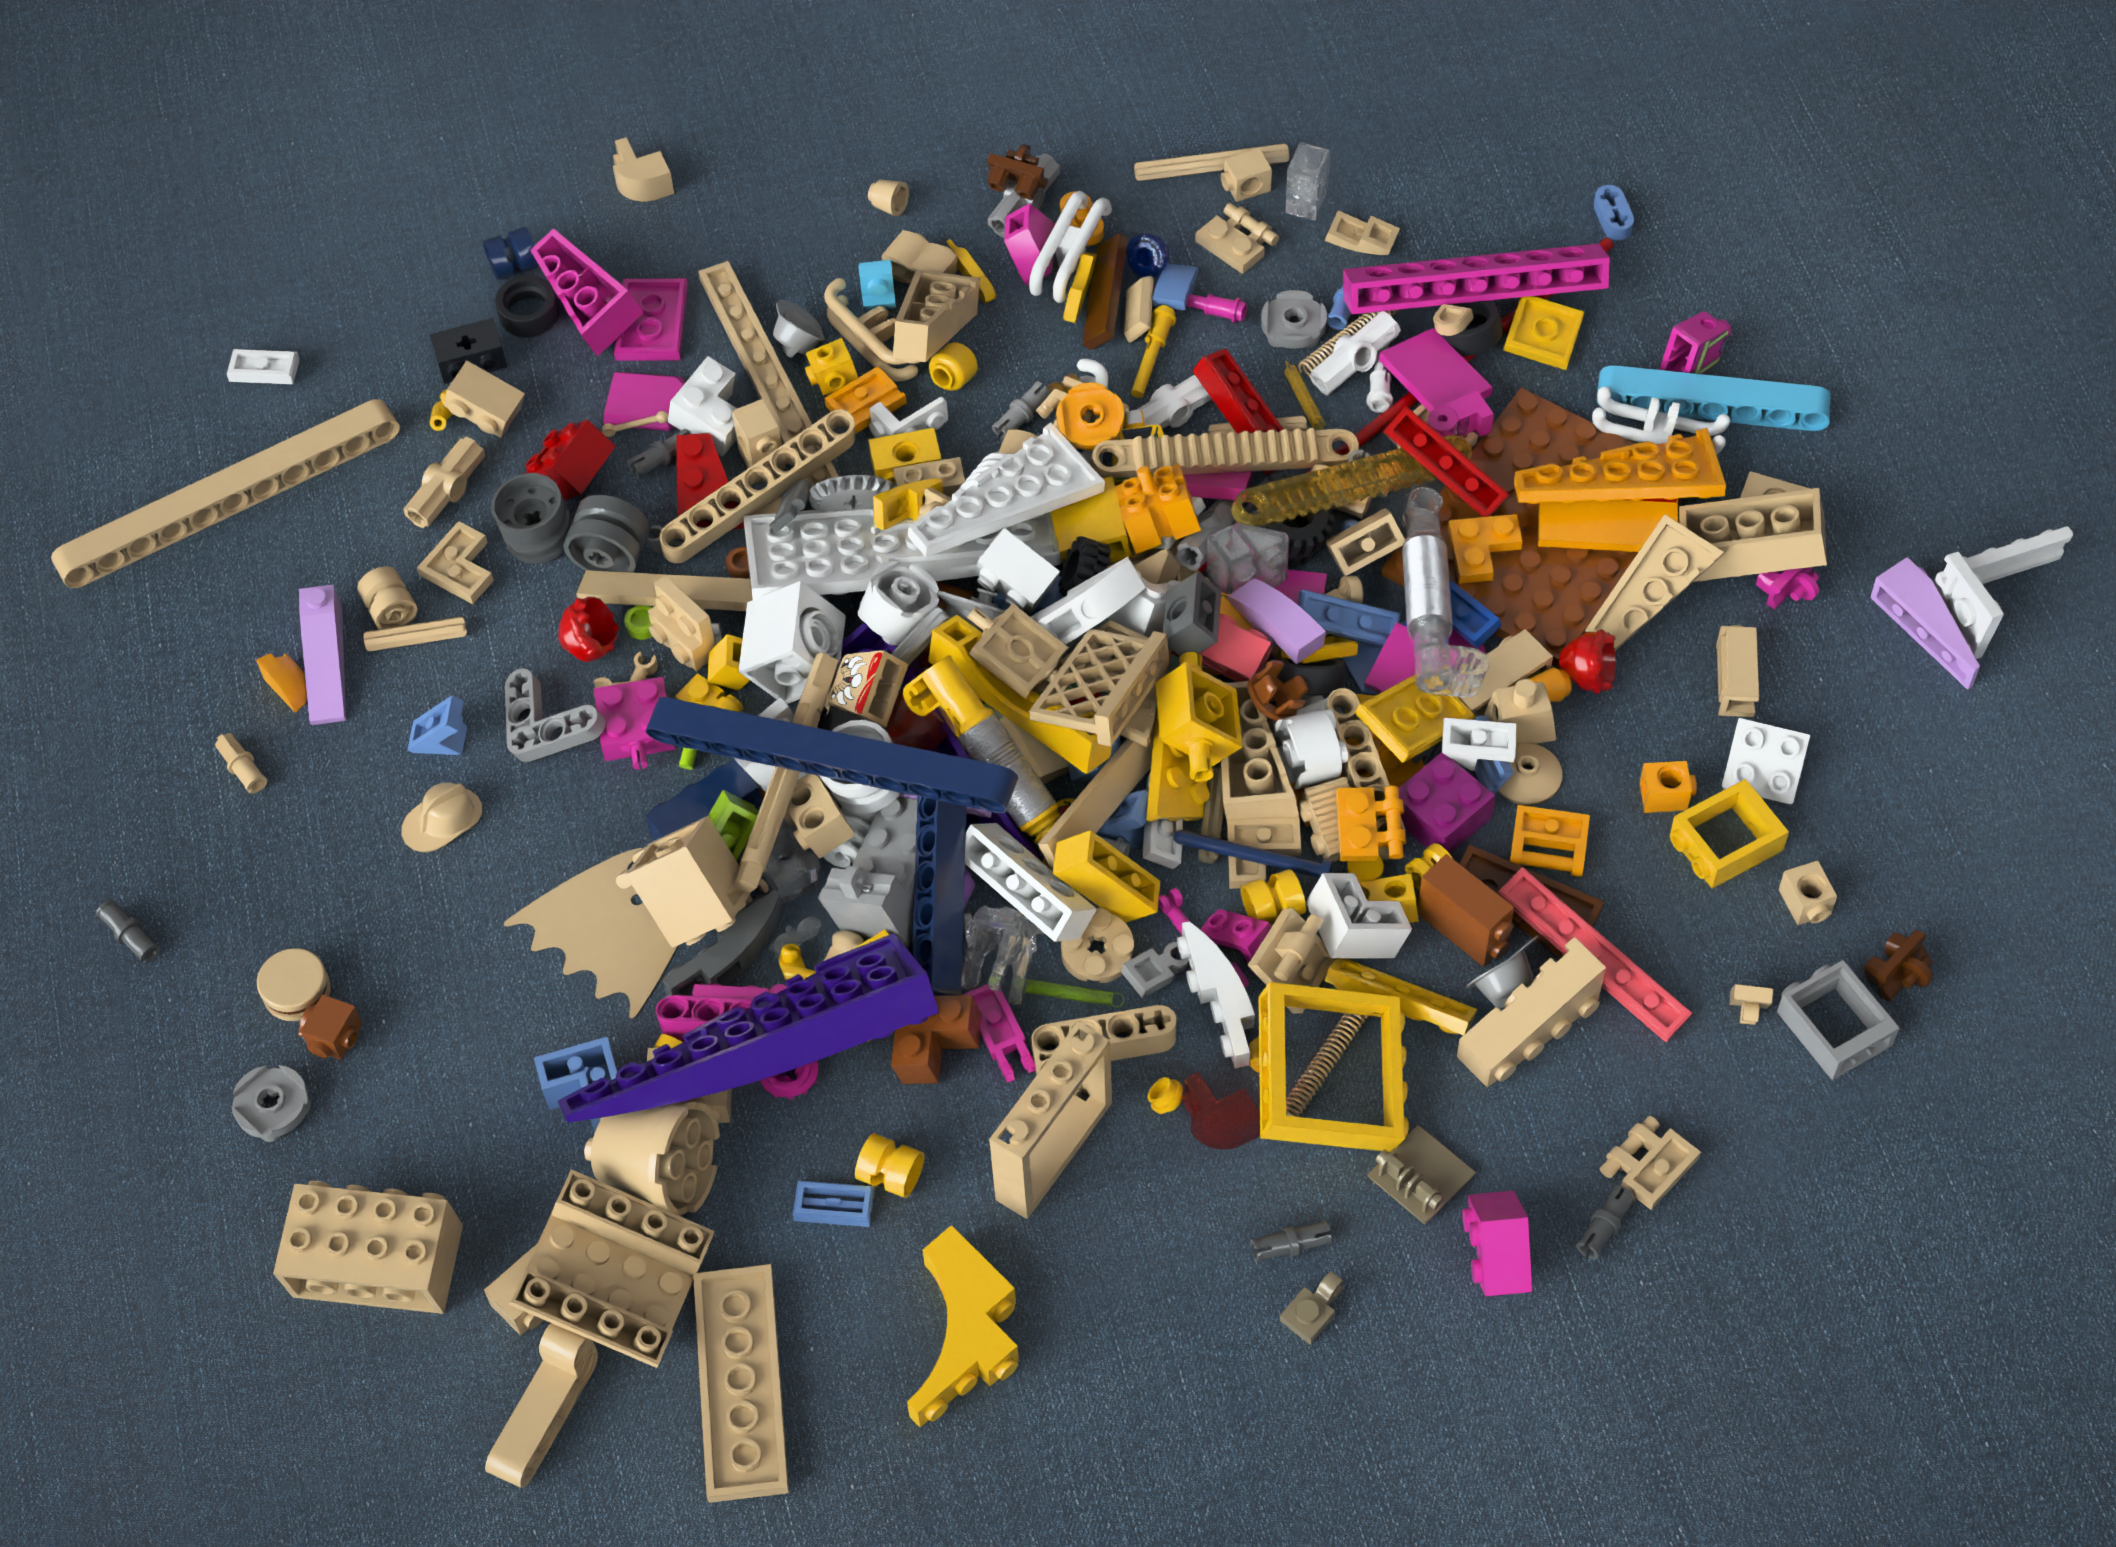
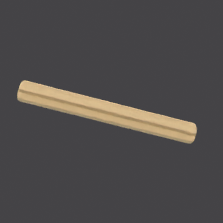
(1202, 162)

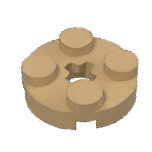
(1094, 965)

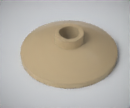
(1536, 784)

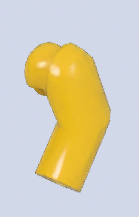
(440, 414)
(792, 962)

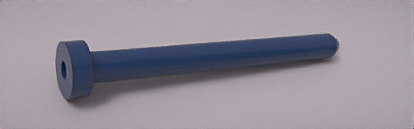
(1253, 854)

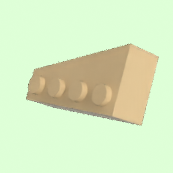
(933, 313)
(1534, 1015)

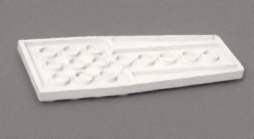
(844, 548)

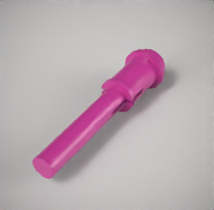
(1218, 306)

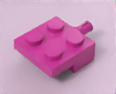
(627, 714)

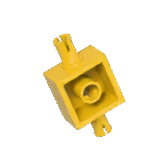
(1198, 716)

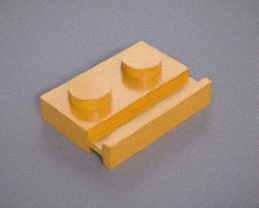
(864, 393)

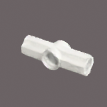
(1355, 353)
(1174, 404)

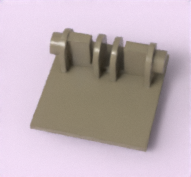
(1421, 1174)

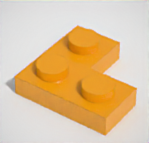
(1474, 541)

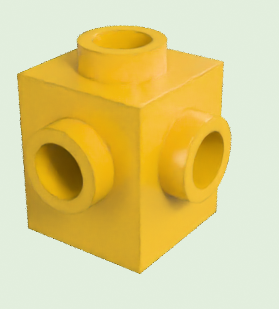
(830, 367)

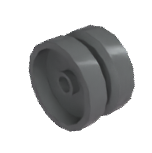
(606, 535)

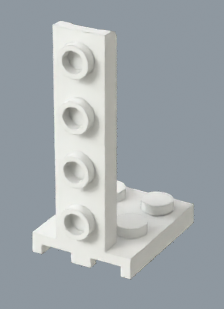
(1964, 577)

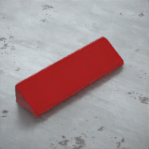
(1235, 394)
(1446, 463)

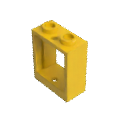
(1755, 814)

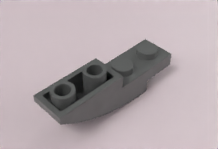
(734, 951)

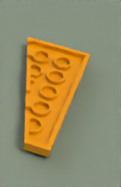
(1630, 472)

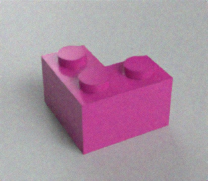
(1501, 1235)

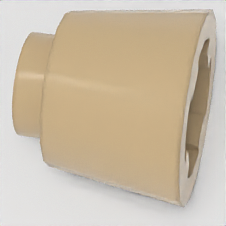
(889, 196)

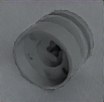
(531, 517)

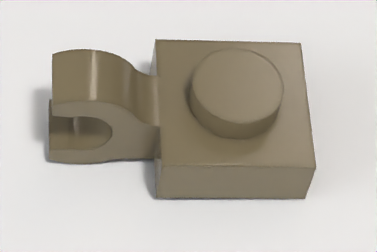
(1311, 1312)

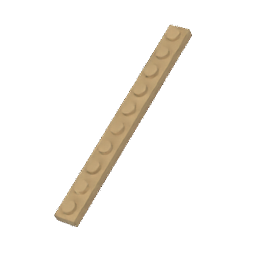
(759, 357)

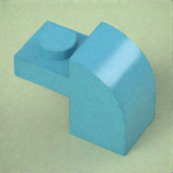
(877, 285)

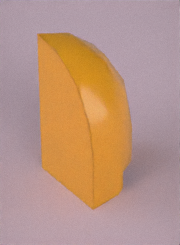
(285, 679)

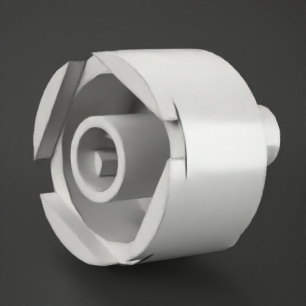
(897, 600)
(1311, 748)

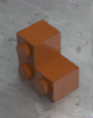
(920, 1046)

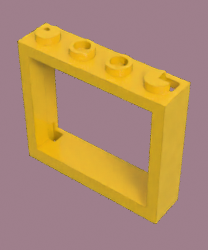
(1272, 1068)

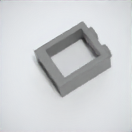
(1838, 1061)

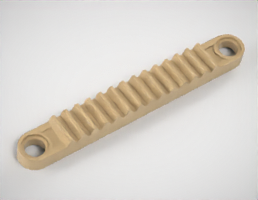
(1225, 452)

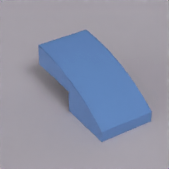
(1175, 286)

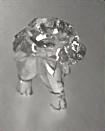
(1015, 940)

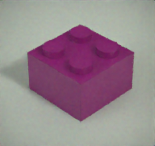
(1444, 804)

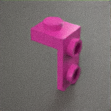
(1236, 932)

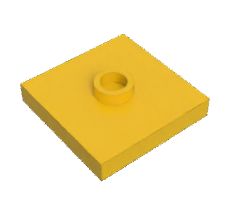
(1544, 331)

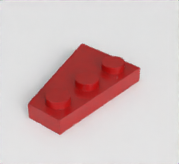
(698, 473)

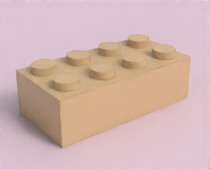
(1760, 532)

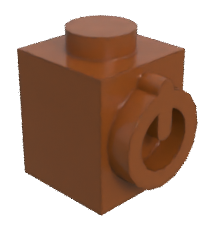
(330, 1027)

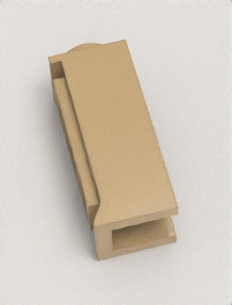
(1737, 670)

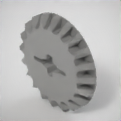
(847, 492)

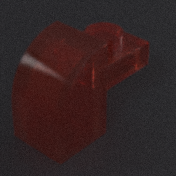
(1221, 1122)

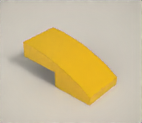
(902, 502)

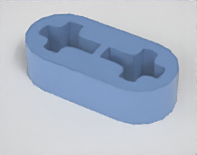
(1619, 211)

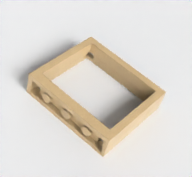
(1051, 1120)

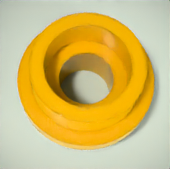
(1165, 1095)

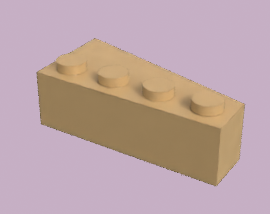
(1255, 775)

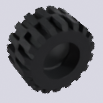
(1307, 539)

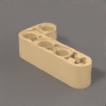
(1110, 1024)
(544, 1405)

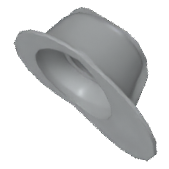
(796, 329)
(1504, 978)

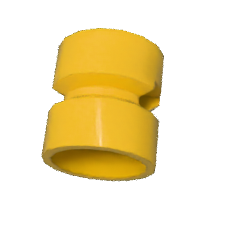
(1268, 899)
(892, 1166)

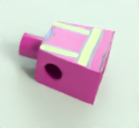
(1695, 344)

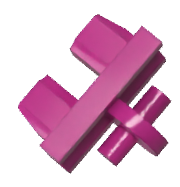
(1794, 582)

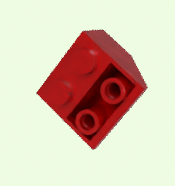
(572, 457)

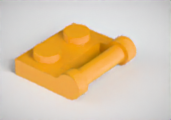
(1550, 830)

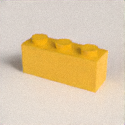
(1106, 876)

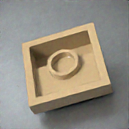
(681, 625)

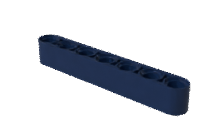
(939, 893)

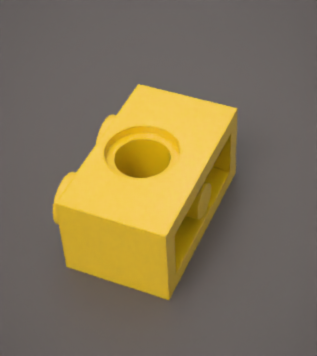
(902, 451)

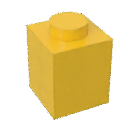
(724, 664)

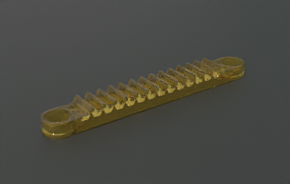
(1336, 485)

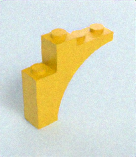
(973, 1341)

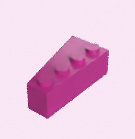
(590, 295)

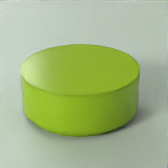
(638, 622)

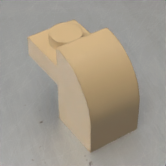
(641, 177)

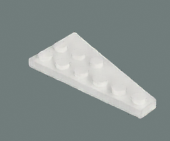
(1013, 490)

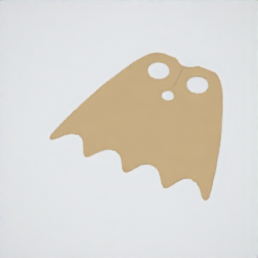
(601, 931)

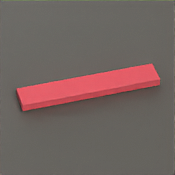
(1622, 976)

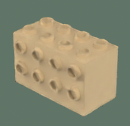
(368, 1247)

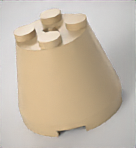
(658, 1154)

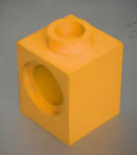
(1661, 798)

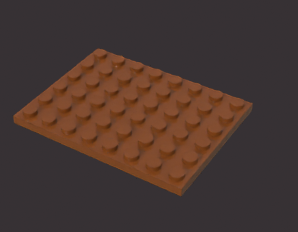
(1537, 587)

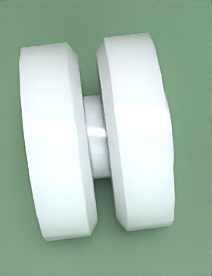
(855, 796)

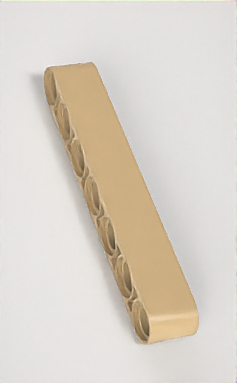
(753, 500)

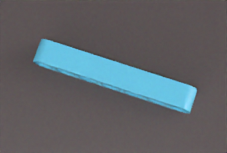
(1710, 396)

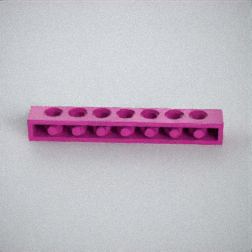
(1475, 278)

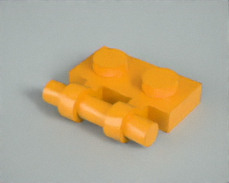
(1358, 825)

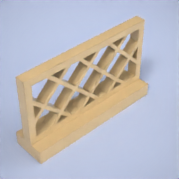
(1126, 690)

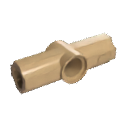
(444, 482)

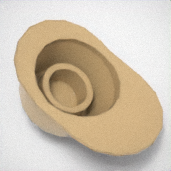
(441, 817)

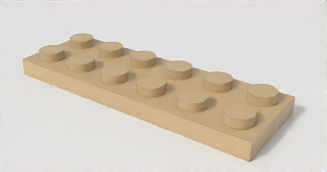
(740, 1384)

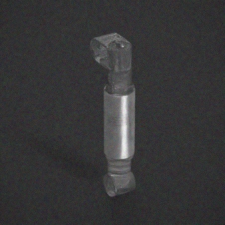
(1430, 604)

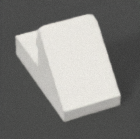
(1476, 739)

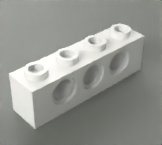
(1026, 882)

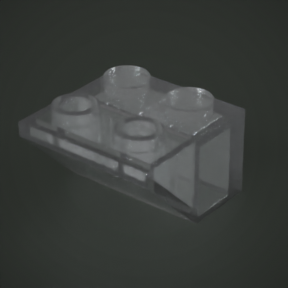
(1245, 554)

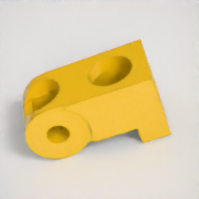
(1393, 888)

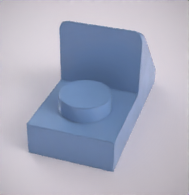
(439, 729)
(1128, 820)

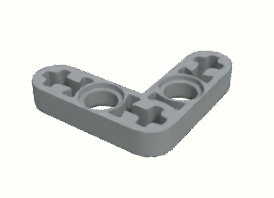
(536, 729)

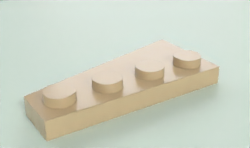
(1656, 576)

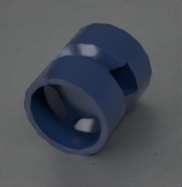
(520, 245)

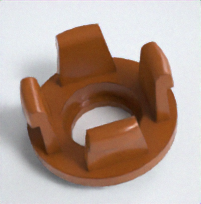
(1265, 686)

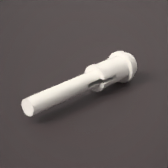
(1379, 397)

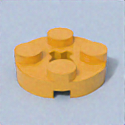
(1103, 403)

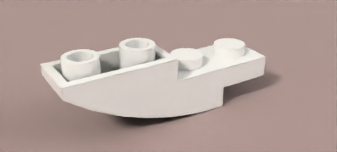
(1091, 601)
(1220, 985)

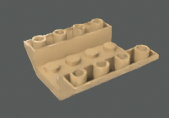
(612, 1268)

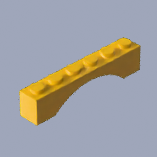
(957, 639)

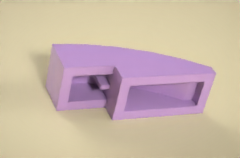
(1278, 619)

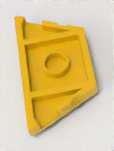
(1171, 789)

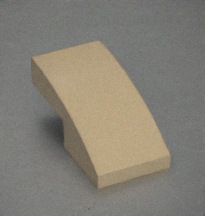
(1370, 237)

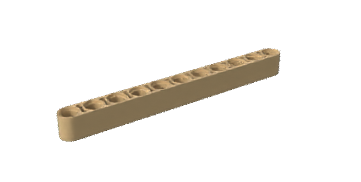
(224, 493)

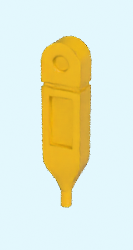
(969, 268)

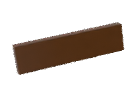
(1105, 291)

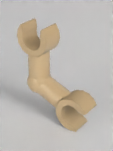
(640, 672)

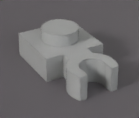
(1153, 971)

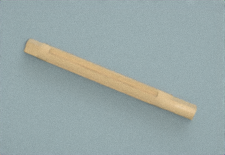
(784, 780)

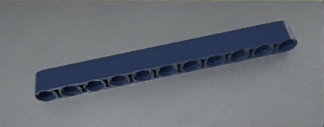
(833, 754)

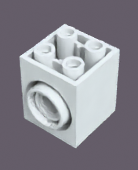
(784, 637)

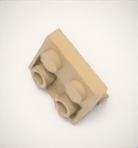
(1292, 953)

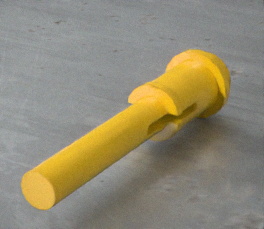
(1162, 320)

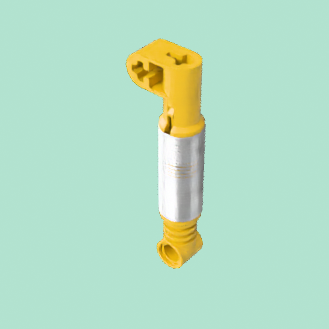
(984, 741)

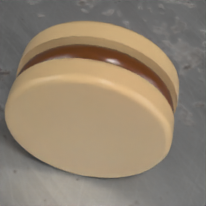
(292, 982)

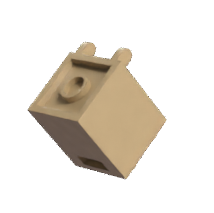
(687, 882)

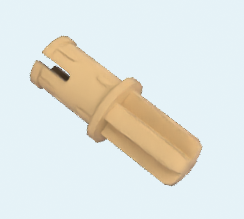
(240, 763)

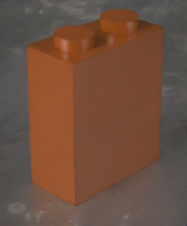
(1465, 911)

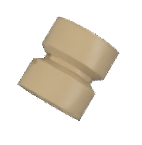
(387, 598)

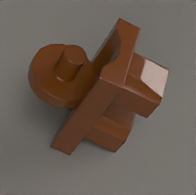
(1018, 167)
(1906, 966)

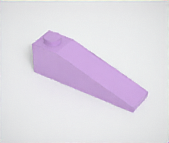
(1918, 608)
(323, 653)

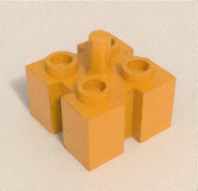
(1157, 507)

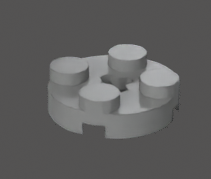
(1292, 335)
(276, 1120)

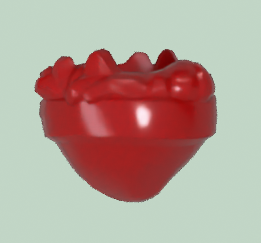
(588, 629)
(1590, 661)

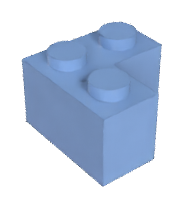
(573, 1069)

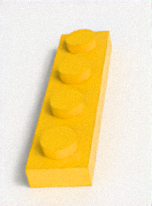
(1414, 1001)

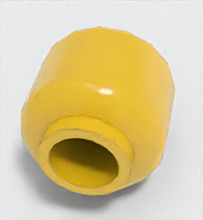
(953, 366)

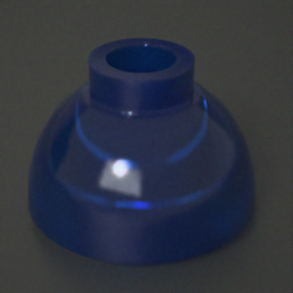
(1147, 255)

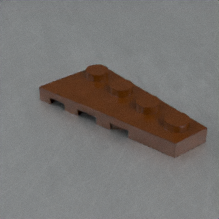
(1497, 872)

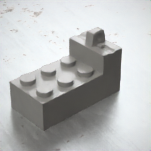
(880, 883)

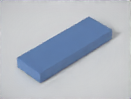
(1349, 618)

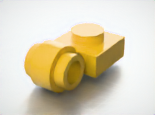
(708, 694)

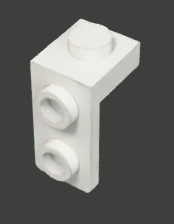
(885, 423)

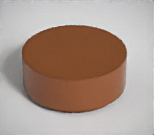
(737, 563)

